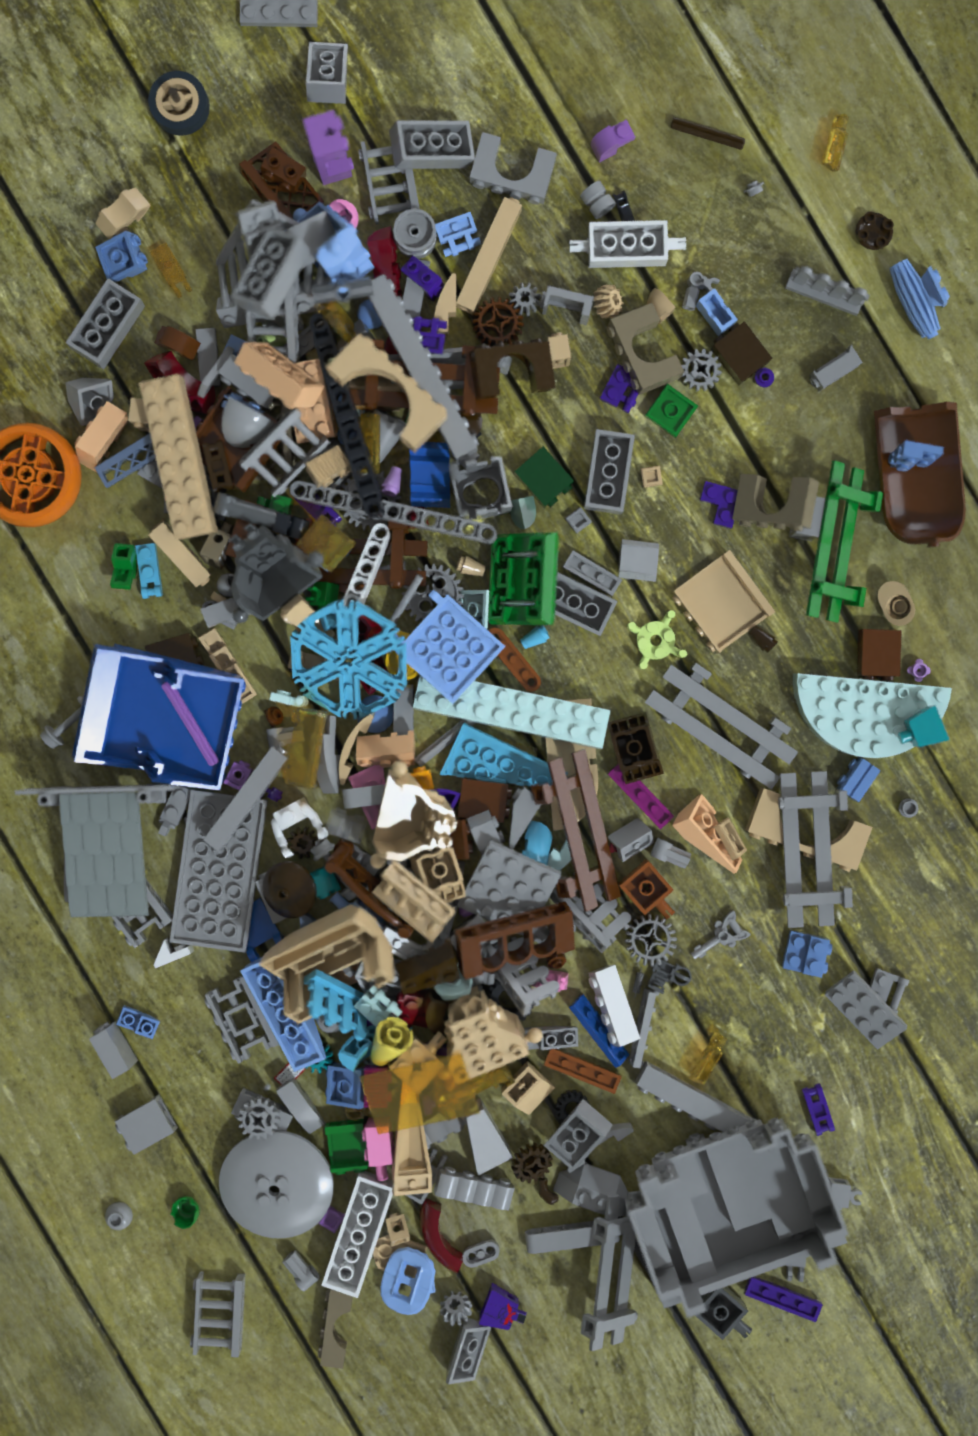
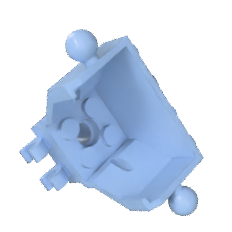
(343, 253)

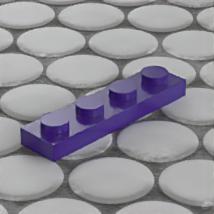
(783, 1298)

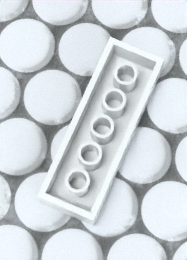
(358, 1234)

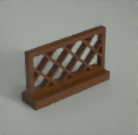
(266, 192)

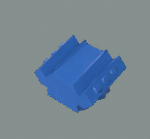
(430, 475)

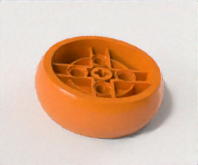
(68, 482)

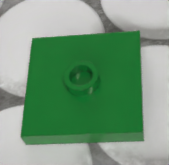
(671, 410)

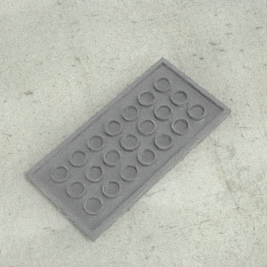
(214, 886)

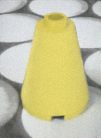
(390, 1040)

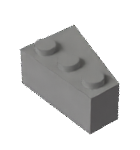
(484, 829)

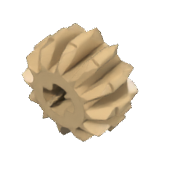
(608, 301)

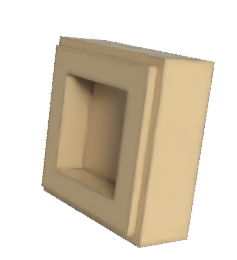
(651, 476)

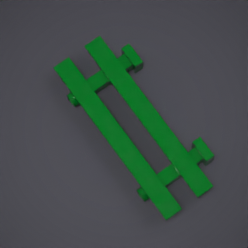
(852, 494)

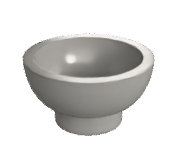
(118, 1216)

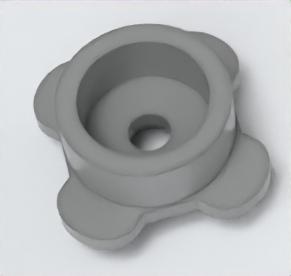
(754, 188)

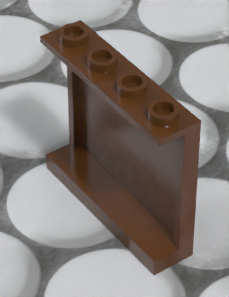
(211, 431)

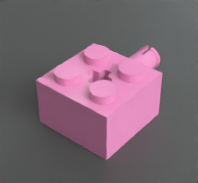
(378, 1149)

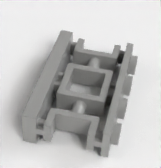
(162, 919)
(228, 1026)

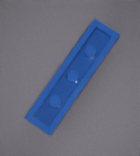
(598, 1031)

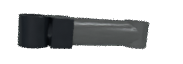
(261, 516)

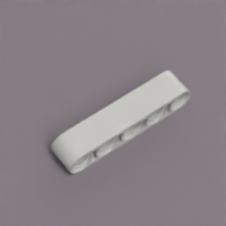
(368, 560)

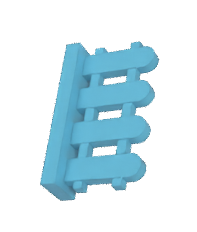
(335, 994)

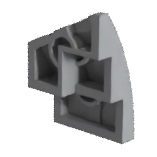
(314, 234)

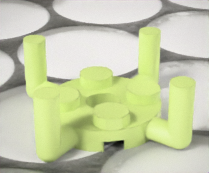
(667, 640)

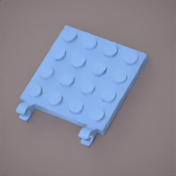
(450, 648)

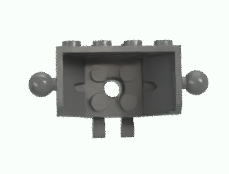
(269, 572)

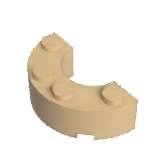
(298, 610)

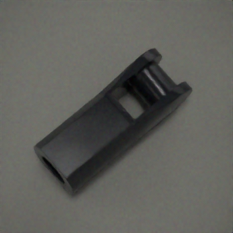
(624, 211)

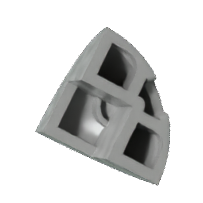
(243, 425)

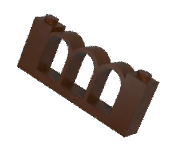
(559, 940)

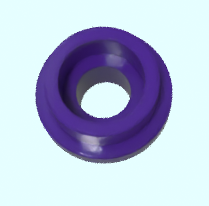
(764, 383)

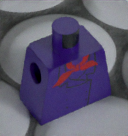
(500, 1309)

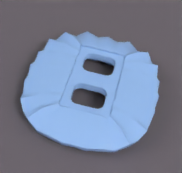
(420, 1286)

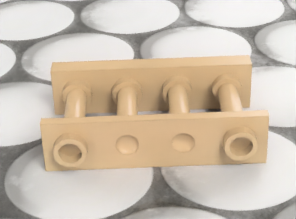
(413, 901)

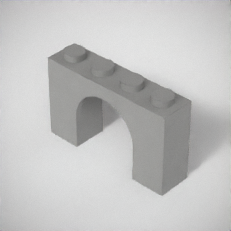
(532, 187)

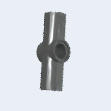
(329, 291)

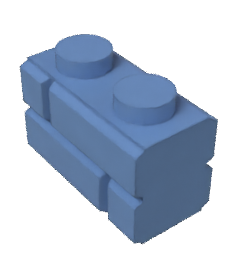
(858, 778)

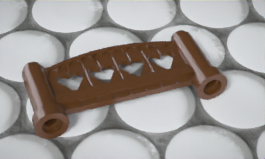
(341, 860)

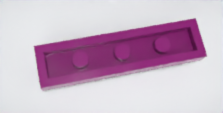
(643, 798)

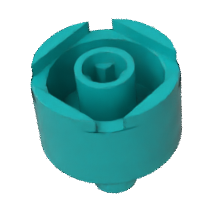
(325, 882)

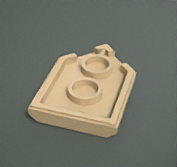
(384, 1250)

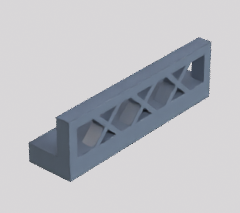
(122, 457)

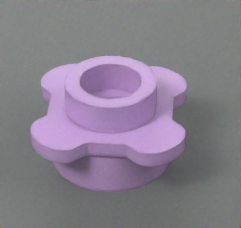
(924, 670)

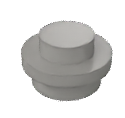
(908, 808)

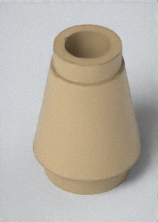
(469, 566)

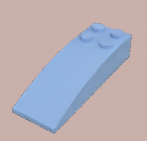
(298, 1041)

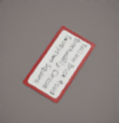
(287, 1073)

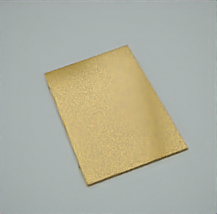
(420, 1094)

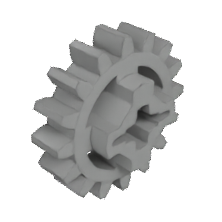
(704, 376)
(264, 1124)

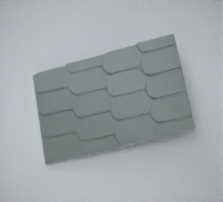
(103, 854)

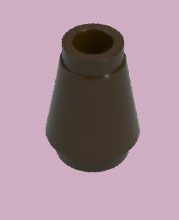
(763, 639)

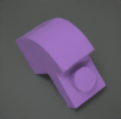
(610, 138)

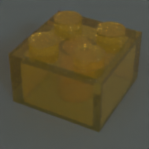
(327, 539)

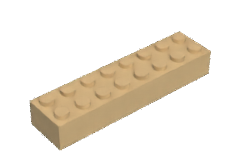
(178, 457)

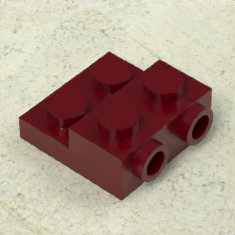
(411, 1008)

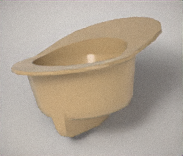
(896, 603)

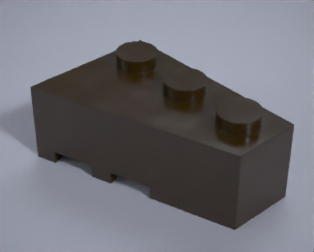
(429, 969)

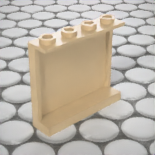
(722, 602)

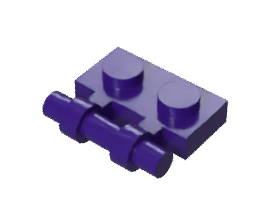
(433, 341)
(615, 389)

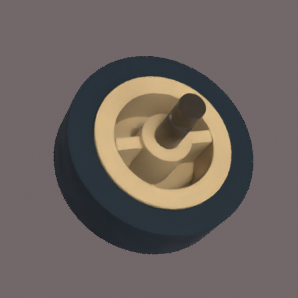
(179, 103)

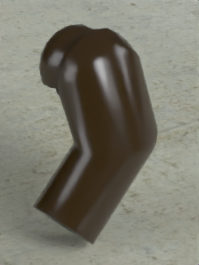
(545, 1194)

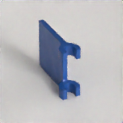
(261, 929)

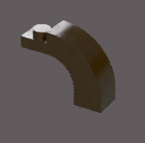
(434, 1011)

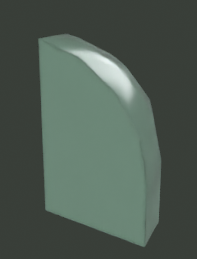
(523, 512)

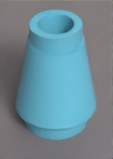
(535, 637)

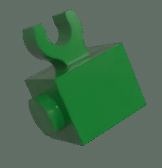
(277, 503)
(323, 594)

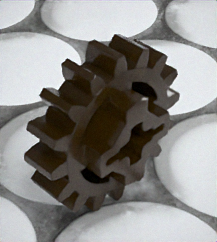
(531, 1163)

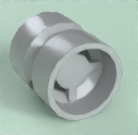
(597, 199)

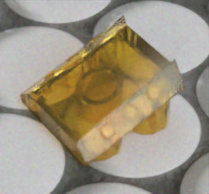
(338, 319)

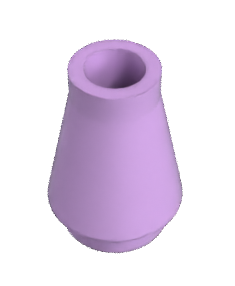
(391, 484)

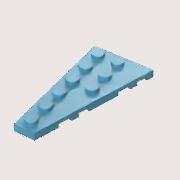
(493, 760)

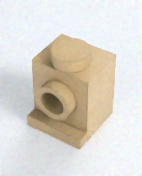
(396, 1220)

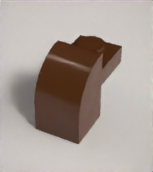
(177, 342)

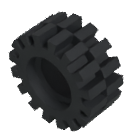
(566, 1099)

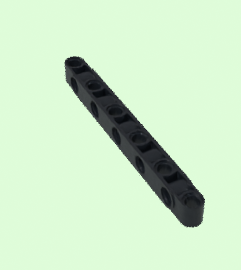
(348, 420)

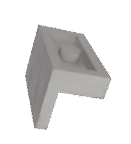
(631, 839)

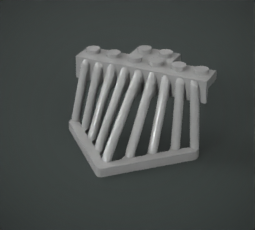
(230, 311)

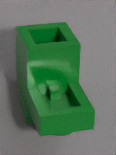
(125, 566)

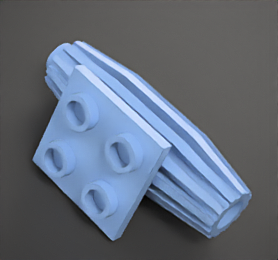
(919, 296)

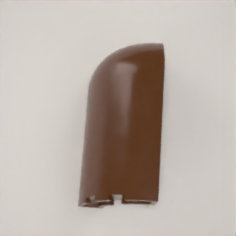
(928, 501)

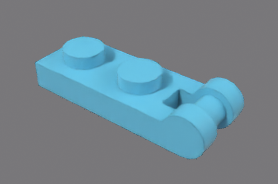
(149, 570)

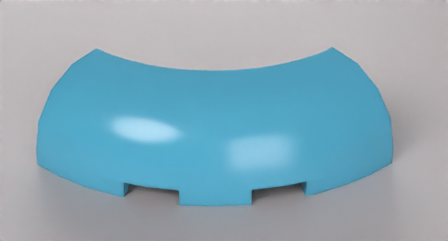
(538, 842)
(355, 1051)

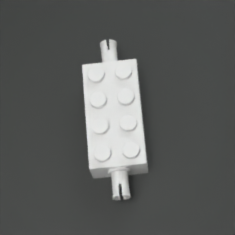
(627, 244)

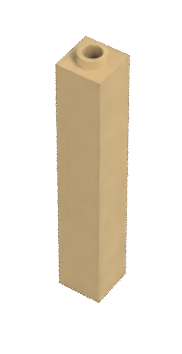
(489, 255)

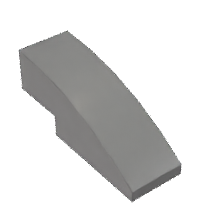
(300, 1105)

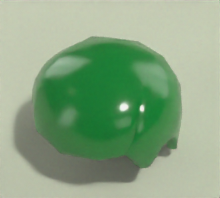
(185, 1212)

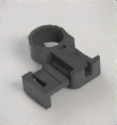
(663, 973)

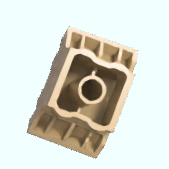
(439, 872)

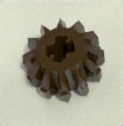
(300, 848)

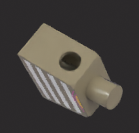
(214, 552)

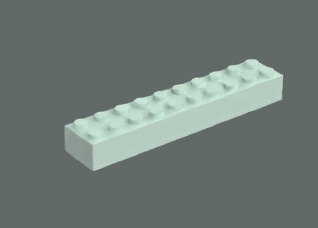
(519, 712)

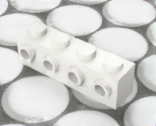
(613, 1005)

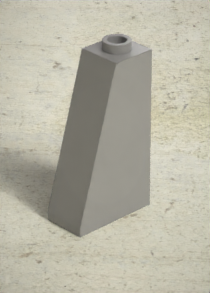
(486, 1140)

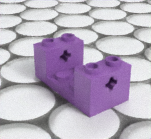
(329, 148)

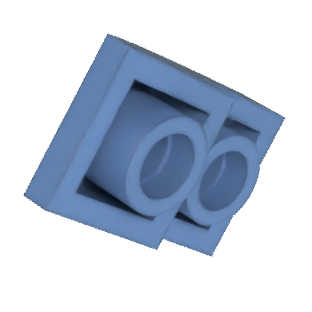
(138, 1022)

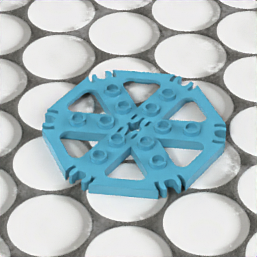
(364, 652)

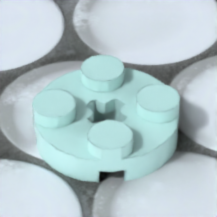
(454, 991)

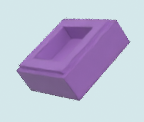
(332, 1219)

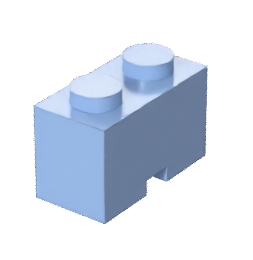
(716, 312)

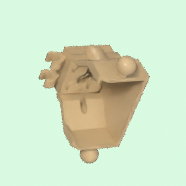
(409, 819)
(485, 1033)

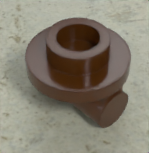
(274, 716)
(556, 960)

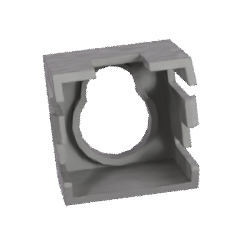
(468, 477)

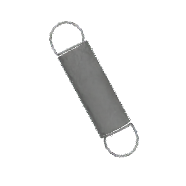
(638, 982)

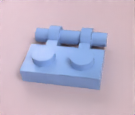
(454, 229)

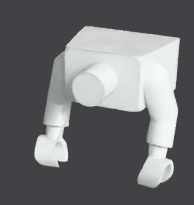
(291, 815)

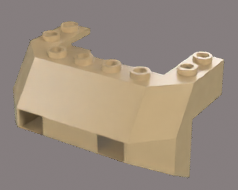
(329, 946)

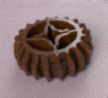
(505, 321)

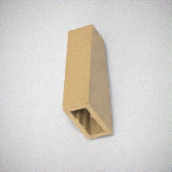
(180, 554)

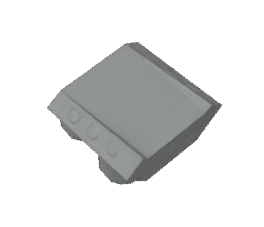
(638, 560)

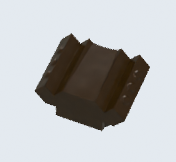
(635, 748)

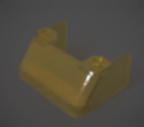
(305, 747)

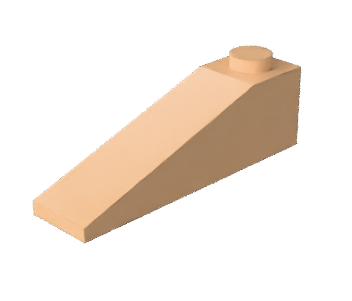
(697, 825)

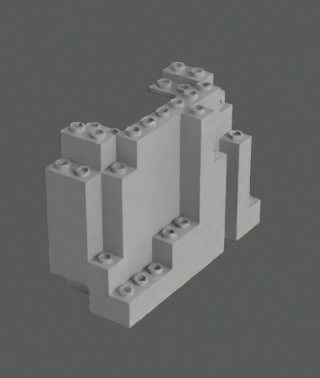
(728, 1208)

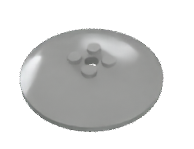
(283, 1162)

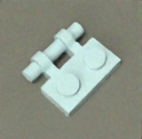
(286, 698)
(373, 1009)

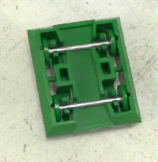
(527, 587)

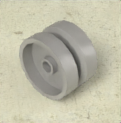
(405, 230)

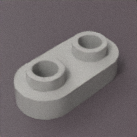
(482, 1254)

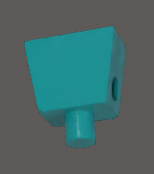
(924, 728)

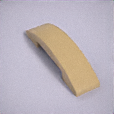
(344, 766)

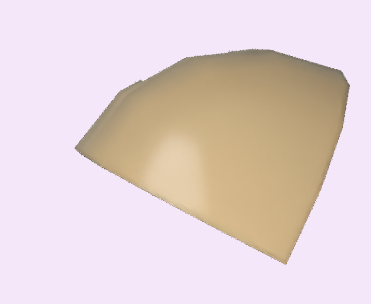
(661, 303)

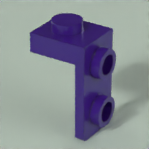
(424, 277)

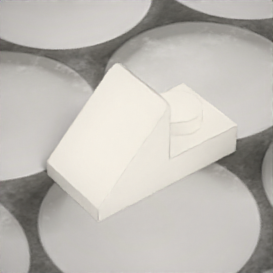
(168, 955)

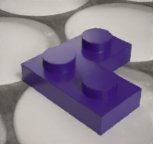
(724, 498)

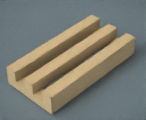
(730, 838)

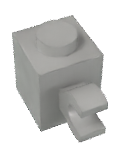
(843, 1192)

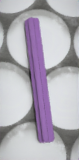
(191, 724)

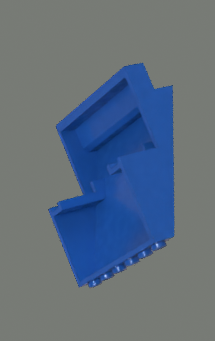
(135, 726)

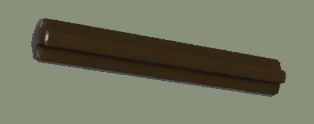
(708, 133)

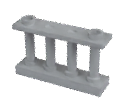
(407, 186)
(289, 330)
(278, 432)
(234, 1324)

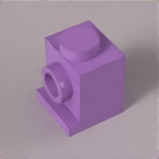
(246, 772)

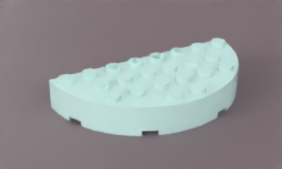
(863, 714)

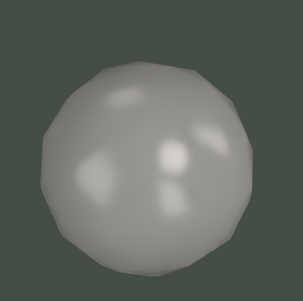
(224, 584)

